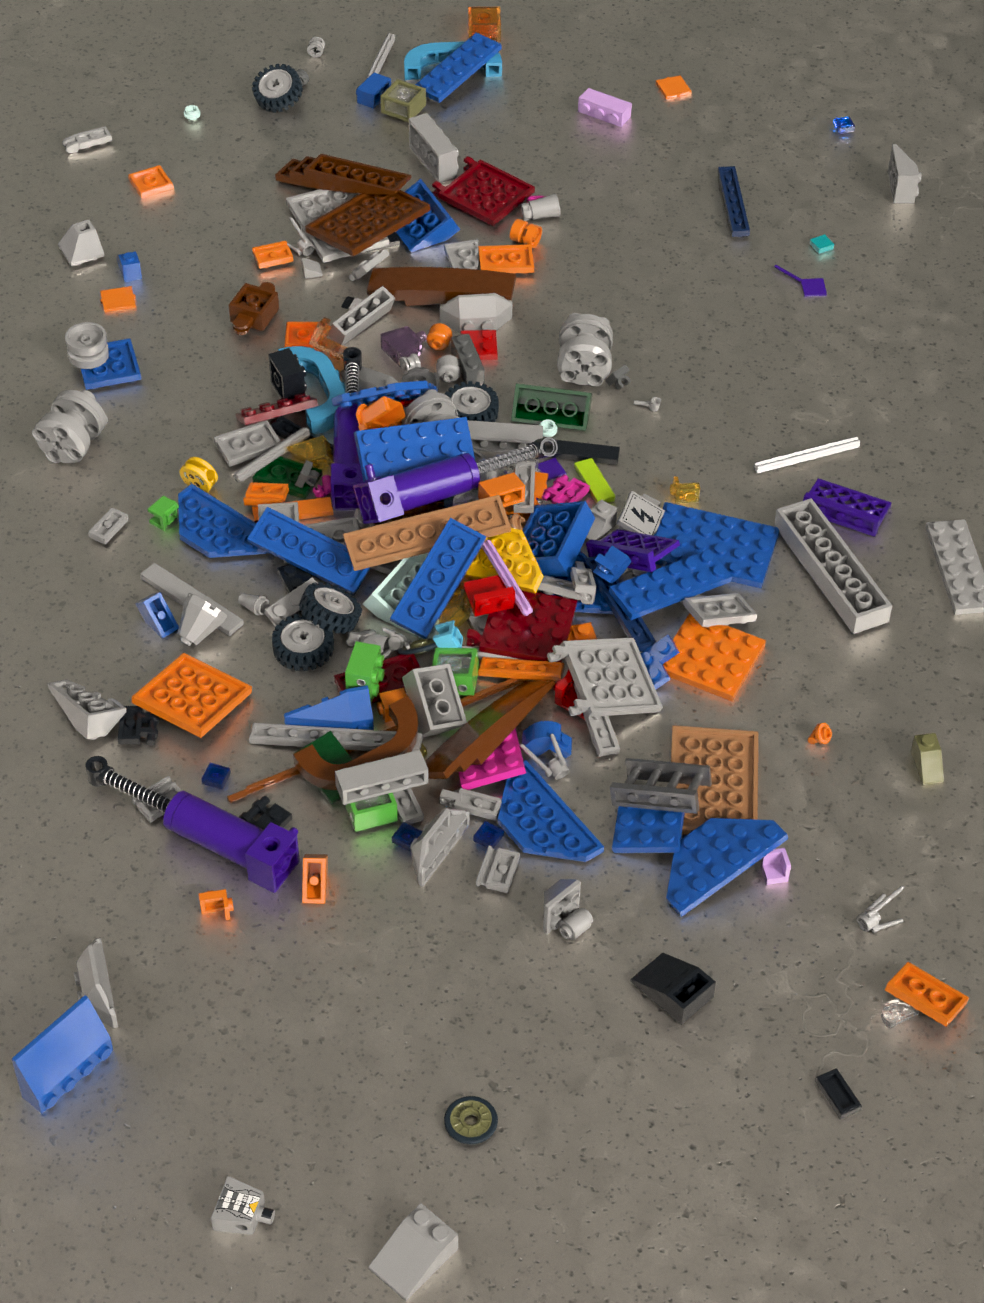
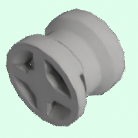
(316, 47)
(409, 363)

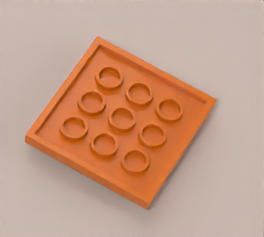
(713, 657)
(192, 695)

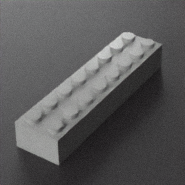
(833, 566)

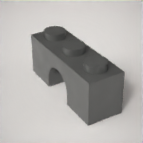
(470, 363)

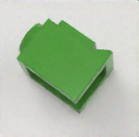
(164, 512)

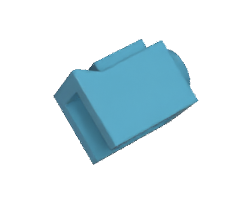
(448, 636)

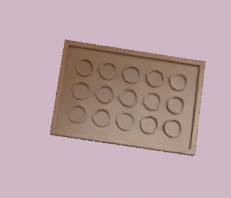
(733, 772)

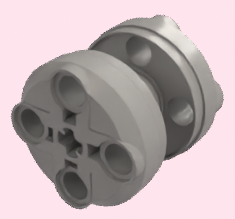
(585, 349)
(430, 407)
(70, 426)

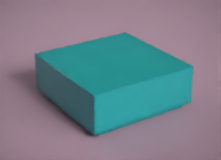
(821, 244)

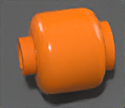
(439, 336)

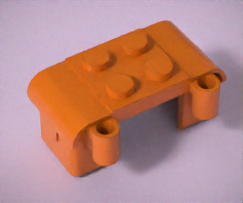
(380, 414)

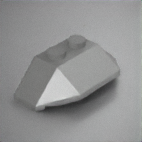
(476, 312)
(437, 841)
(95, 983)

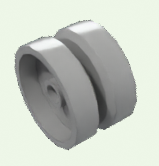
(87, 345)

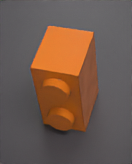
(507, 486)

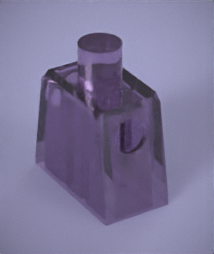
(402, 343)

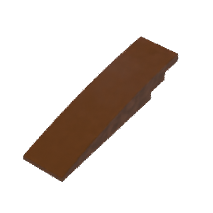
(341, 175)
(439, 284)
(486, 730)

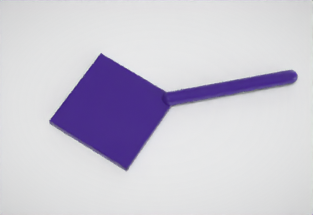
(810, 287)
(553, 469)

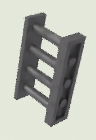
(661, 798)

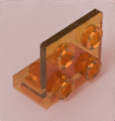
(322, 343)

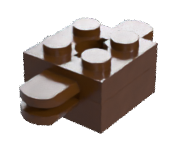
(253, 307)

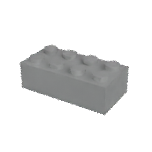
(433, 148)

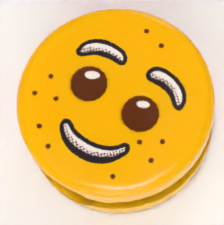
(199, 473)

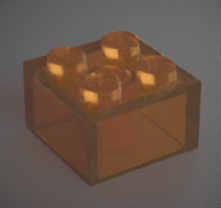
(485, 22)

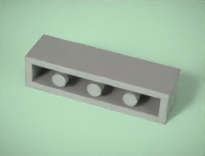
(361, 316)
(502, 436)
(381, 777)

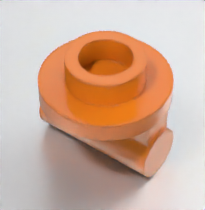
(820, 734)

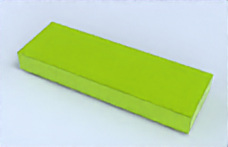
(592, 476)

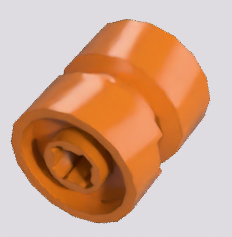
(524, 232)

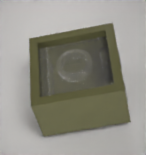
(403, 100)

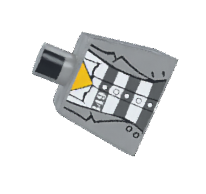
(240, 1208)

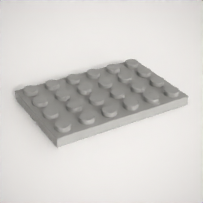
(313, 205)

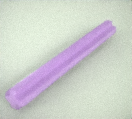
(506, 577)

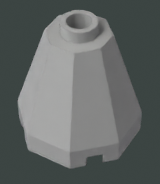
(198, 620)

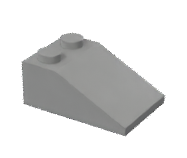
(903, 176)
(414, 1252)

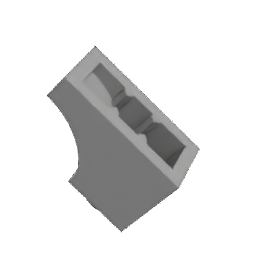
(604, 521)

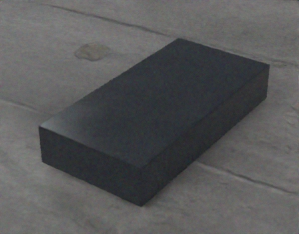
(838, 1093)

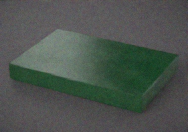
(285, 472)
(334, 753)

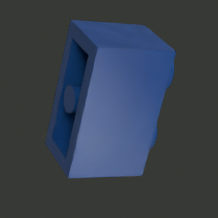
(371, 89)

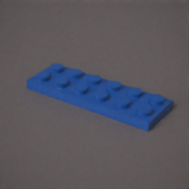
(459, 66)
(306, 550)
(438, 578)
(669, 584)

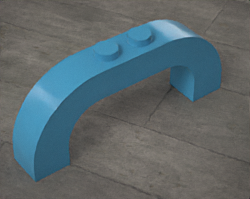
(435, 53)
(317, 363)

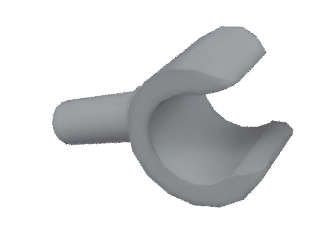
(653, 404)

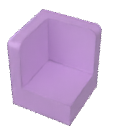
(776, 866)

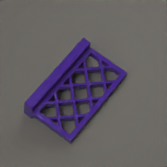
(849, 515)
(641, 548)

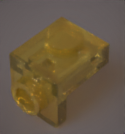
(684, 492)

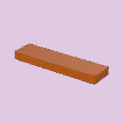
(307, 508)
(521, 669)

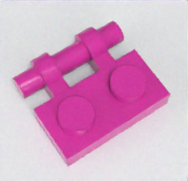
(570, 491)

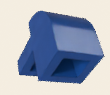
(612, 564)
(538, 738)

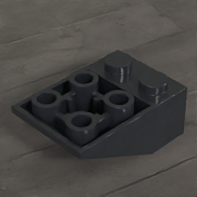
(675, 986)

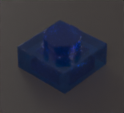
(844, 125)
(216, 776)
(405, 835)
(488, 835)

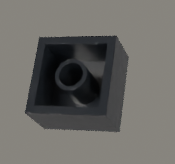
(286, 374)

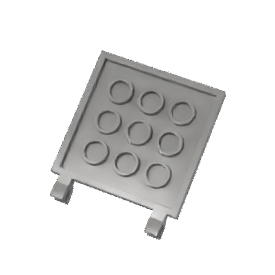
(608, 677)

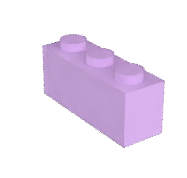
(604, 107)

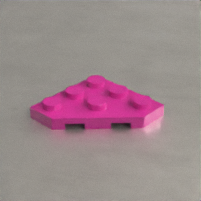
(500, 765)

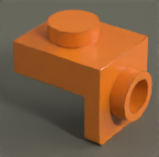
(216, 901)

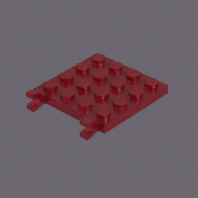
(484, 191)
(528, 636)

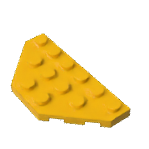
(517, 557)

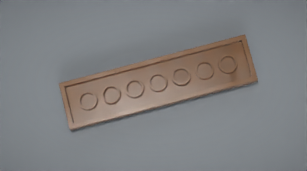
(420, 532)

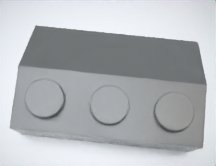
(435, 699)

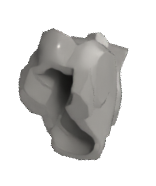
(368, 636)

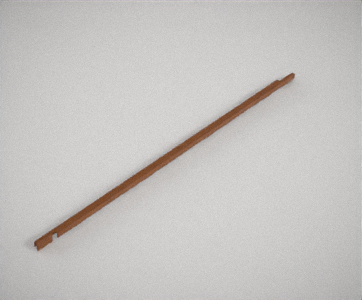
(294, 771)

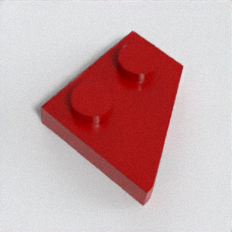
(484, 342)

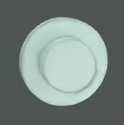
(192, 112)
(549, 428)

